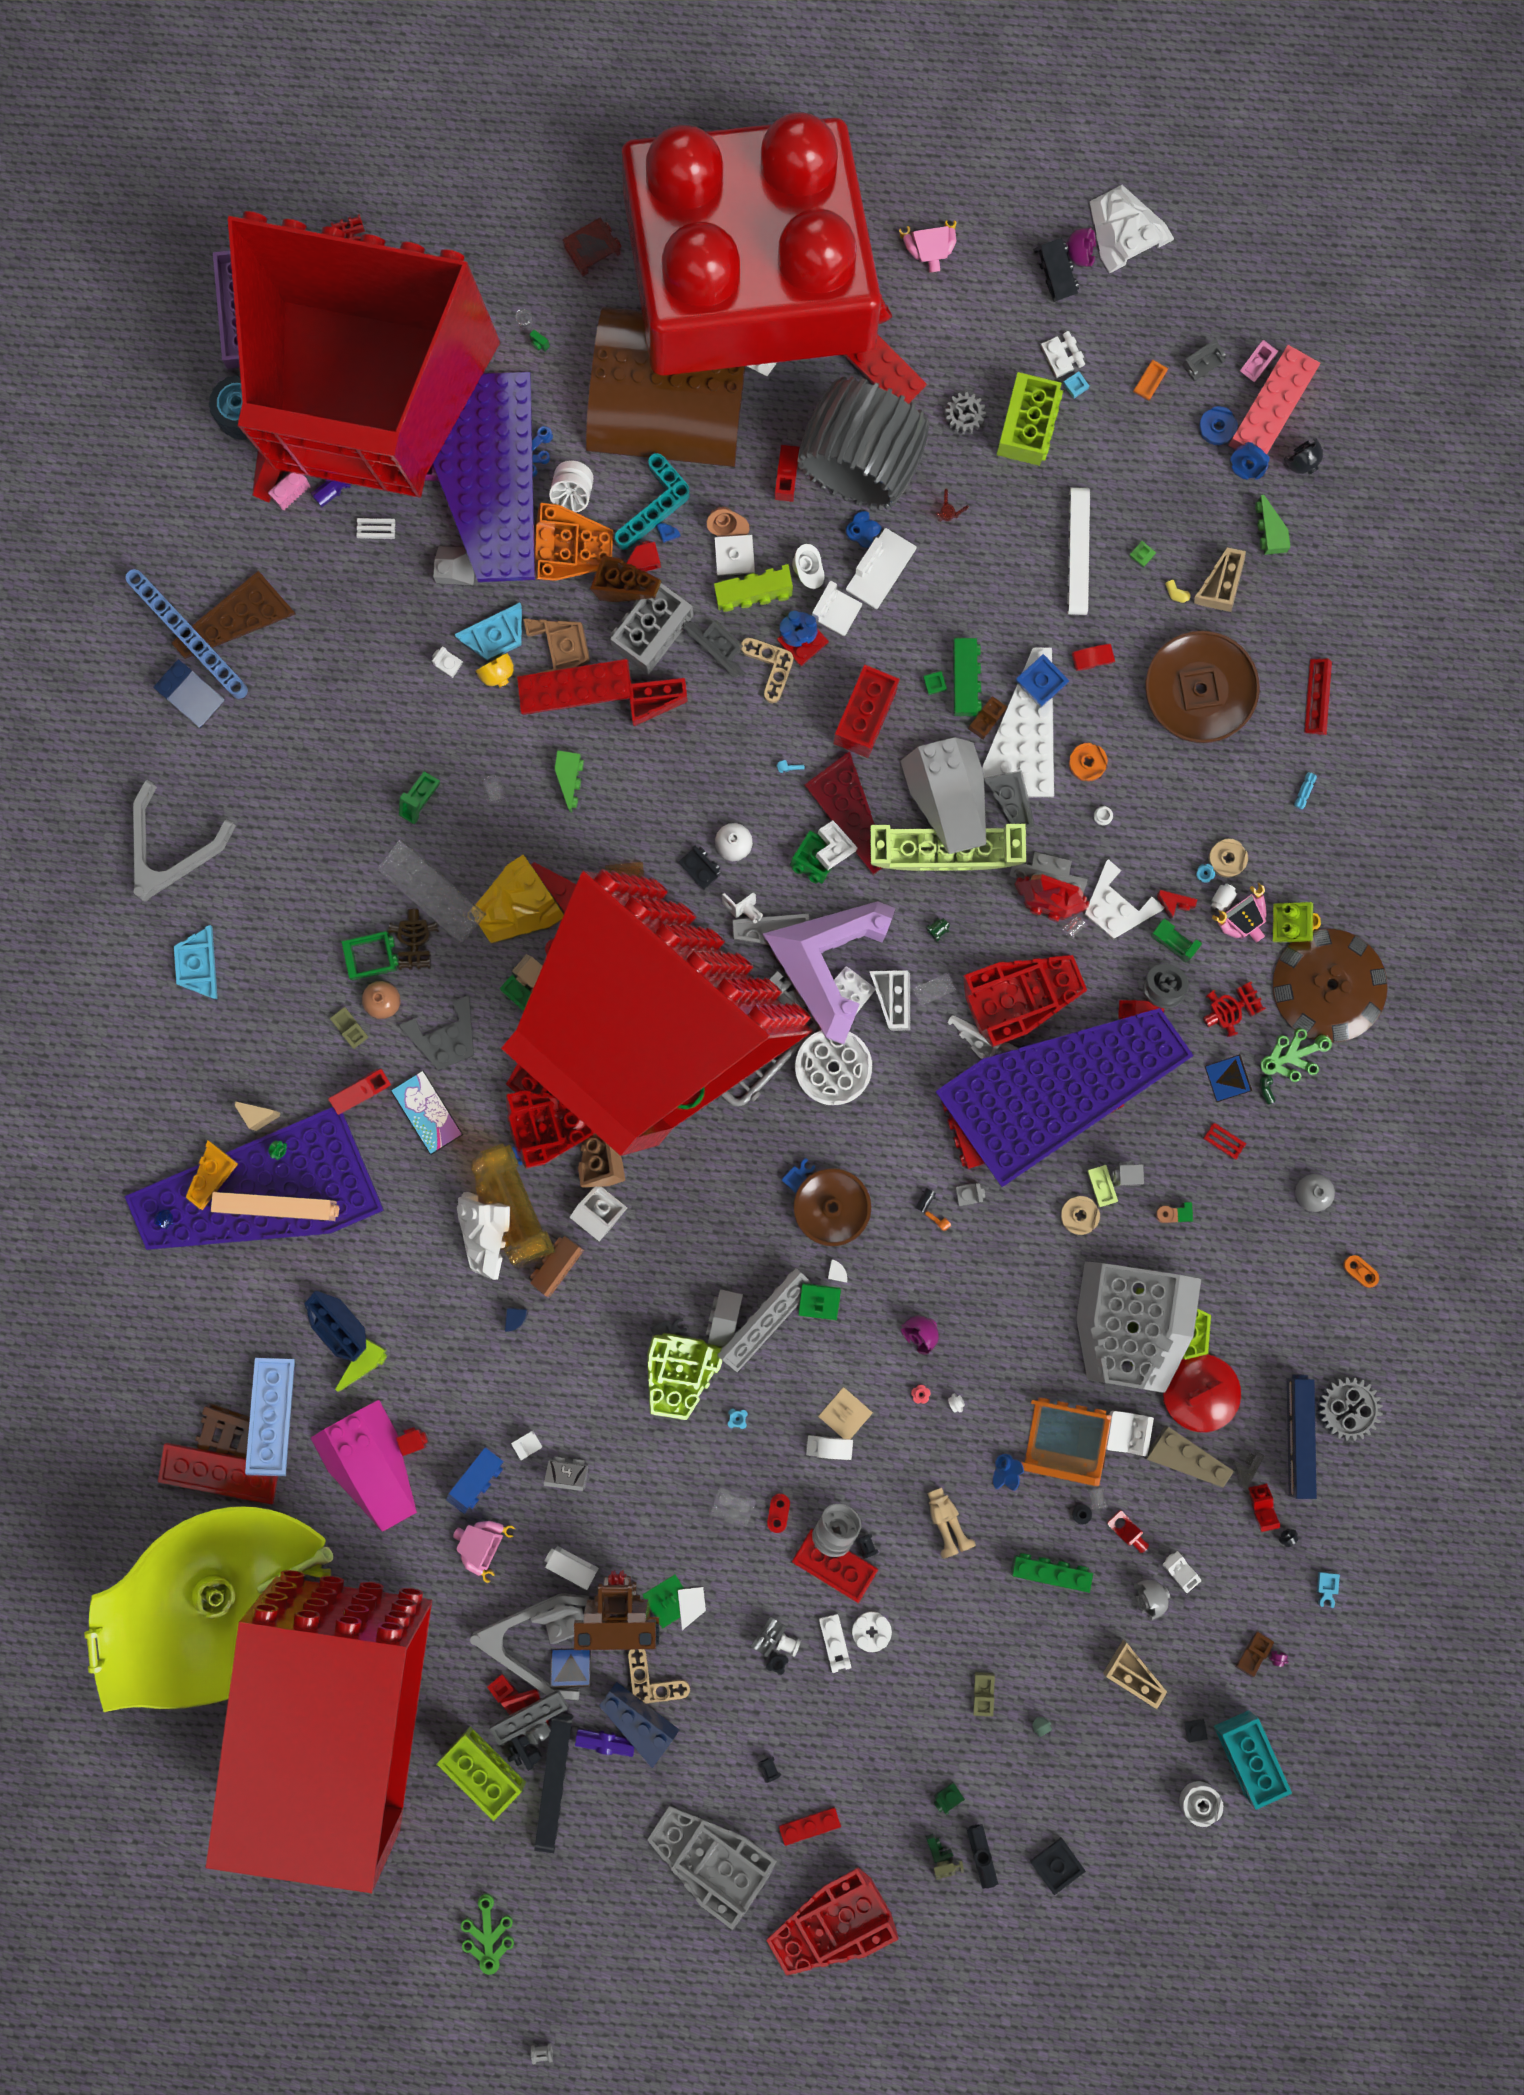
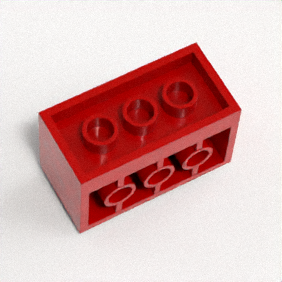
(866, 711)

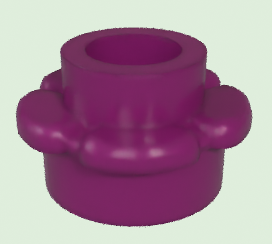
(1279, 1660)

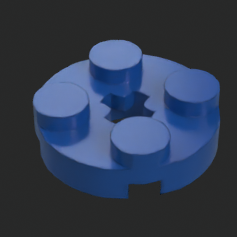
(1226, 420)
(1254, 454)
(794, 620)

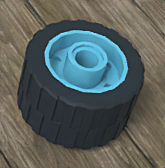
(226, 406)

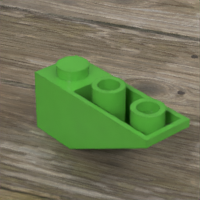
(1276, 533)
(567, 770)

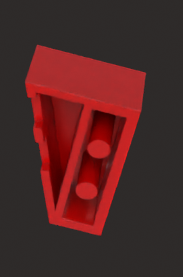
(655, 698)

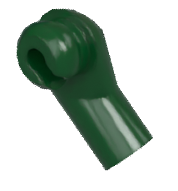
(1265, 1089)

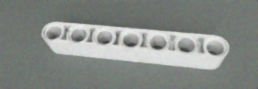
(1079, 551)

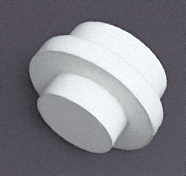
(1103, 815)
(956, 1403)

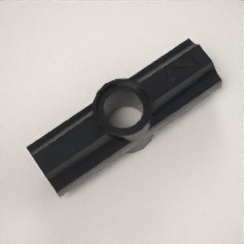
(984, 1867)

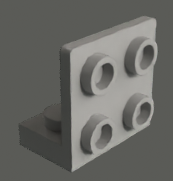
(559, 1621)

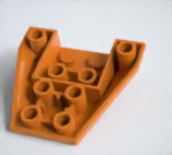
(568, 543)

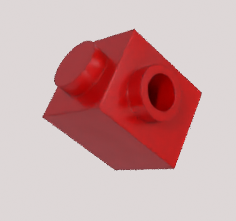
(412, 1441)

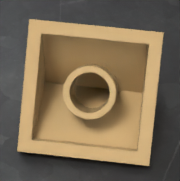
(255, 1116)

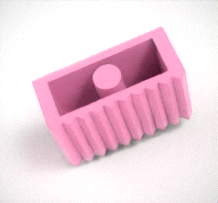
(289, 489)

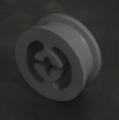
(1167, 979)

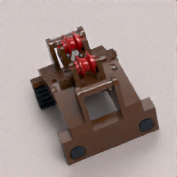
(633, 1632)

